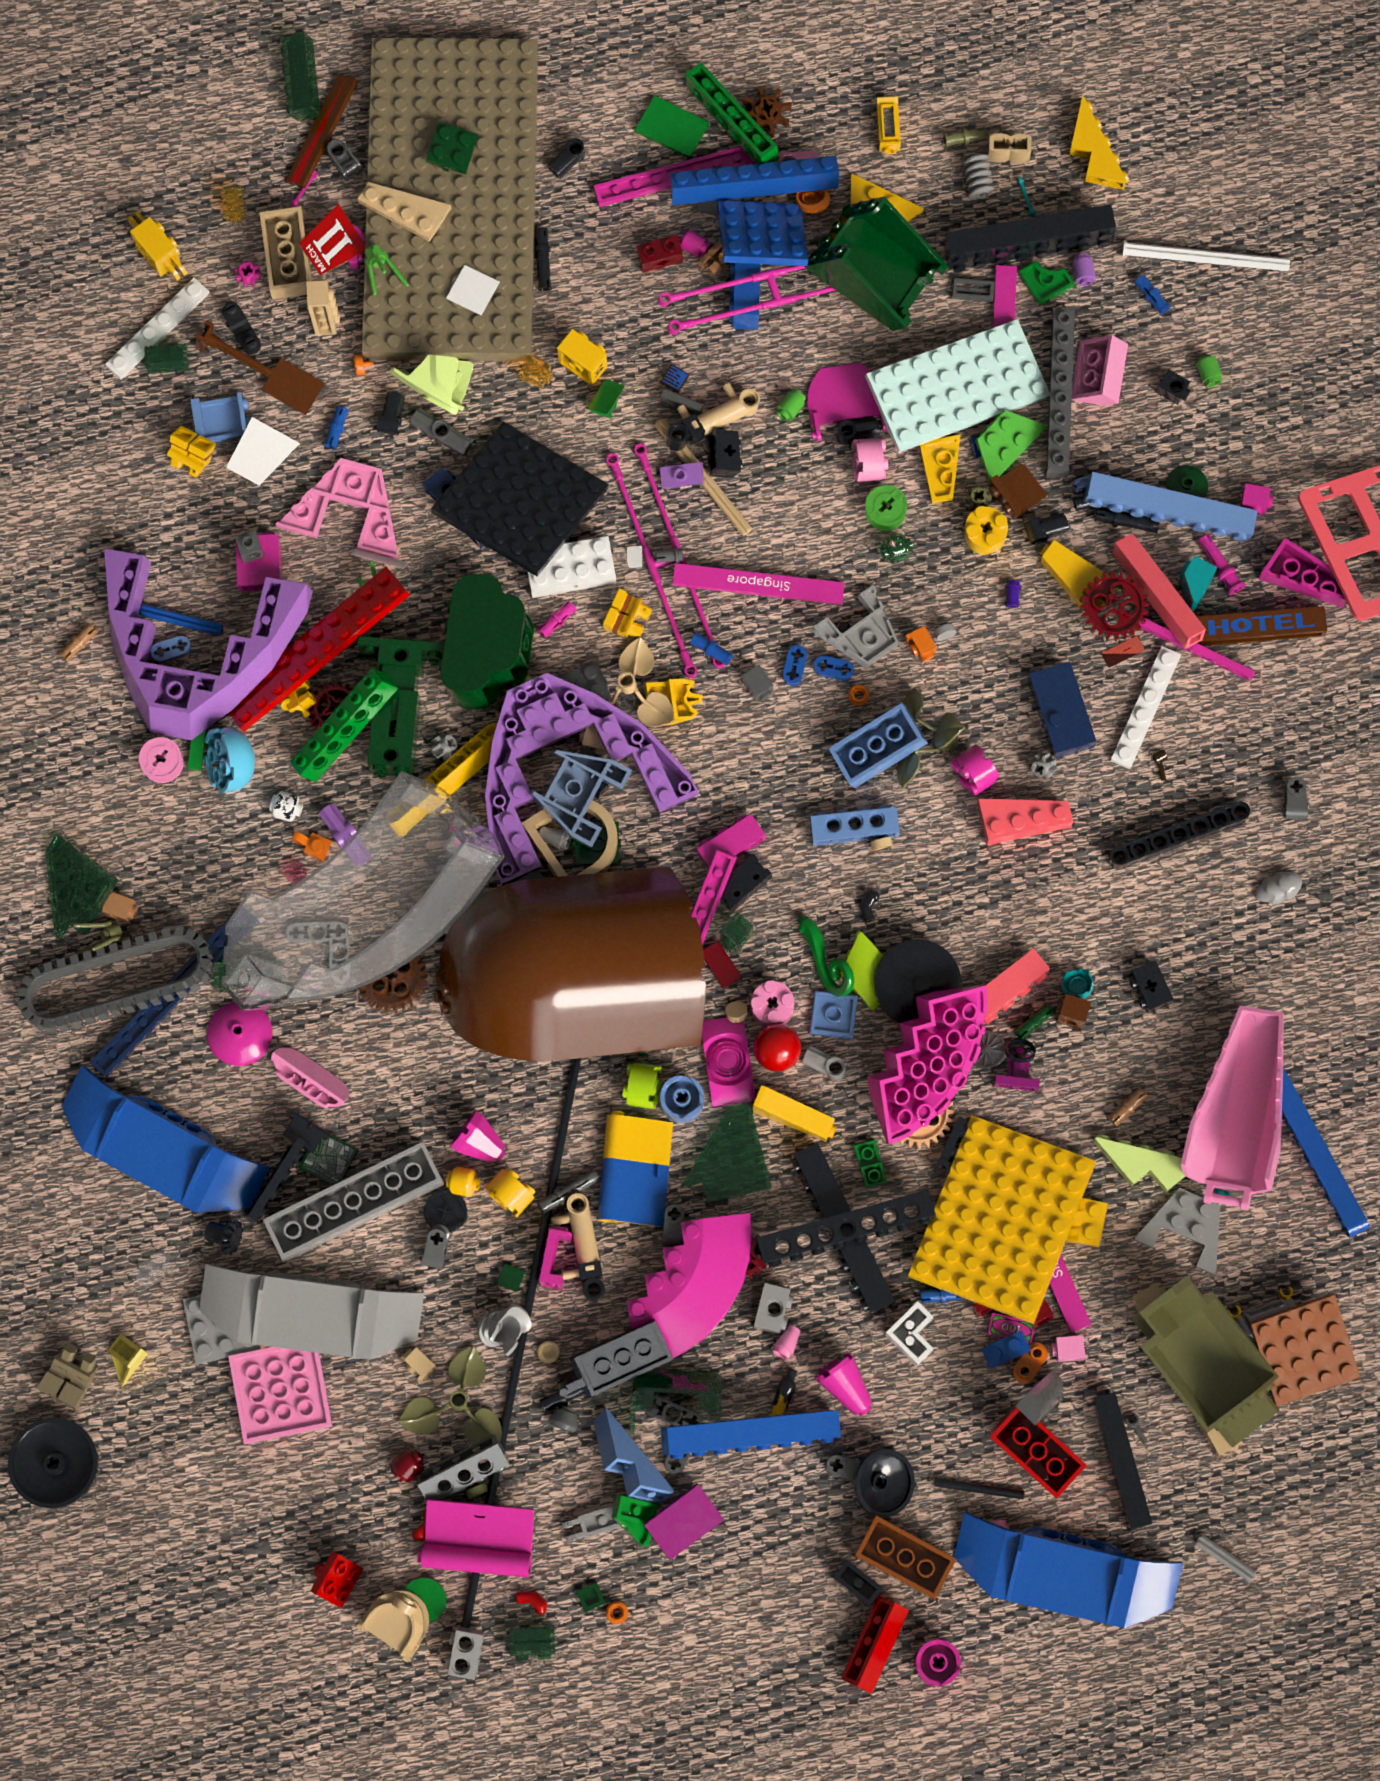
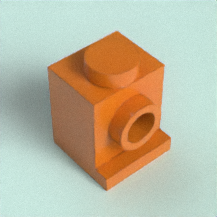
(921, 644)

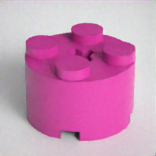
(974, 770)
(924, 1662)

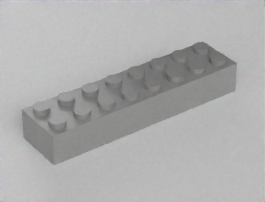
(353, 1202)

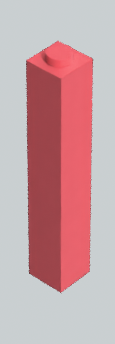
(1160, 591)

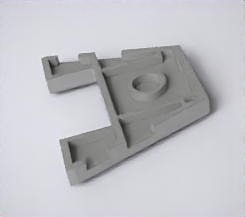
(868, 638)
(1190, 1218)

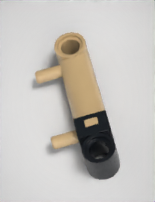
(694, 427)
(585, 1247)

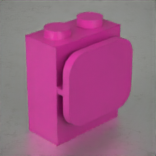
(253, 574)

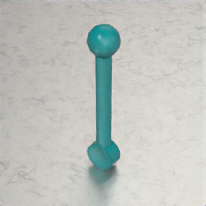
(1032, 212)

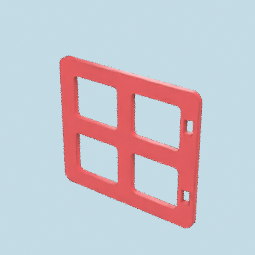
(1335, 554)

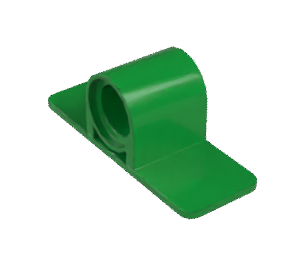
(606, 398)

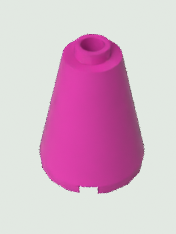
(846, 1384)

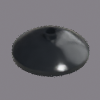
(894, 1485)

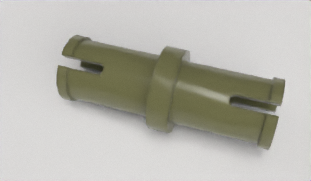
(965, 136)

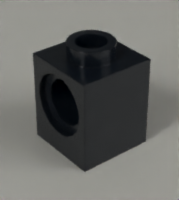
(1174, 379)

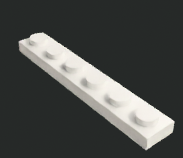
(157, 328)
(1145, 707)

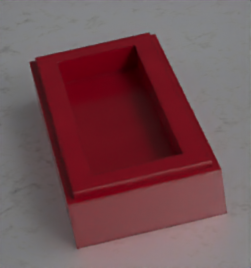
(721, 965)

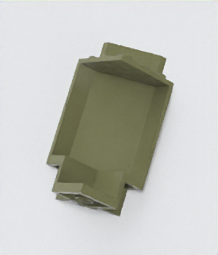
(1208, 1361)

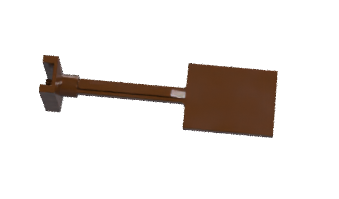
(284, 382)

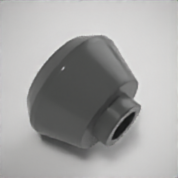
(564, 1419)

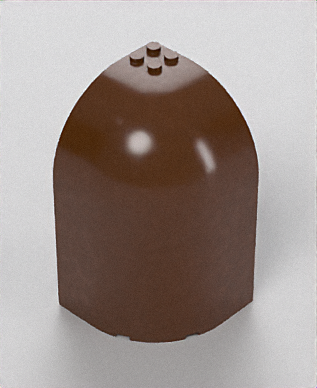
(576, 967)

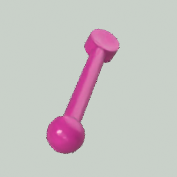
(294, 202)

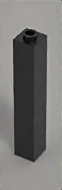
(1121, 1460)

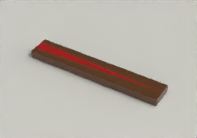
(321, 131)

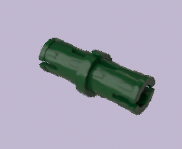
(1034, 1021)

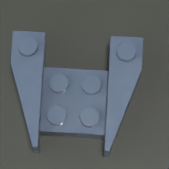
(574, 790)

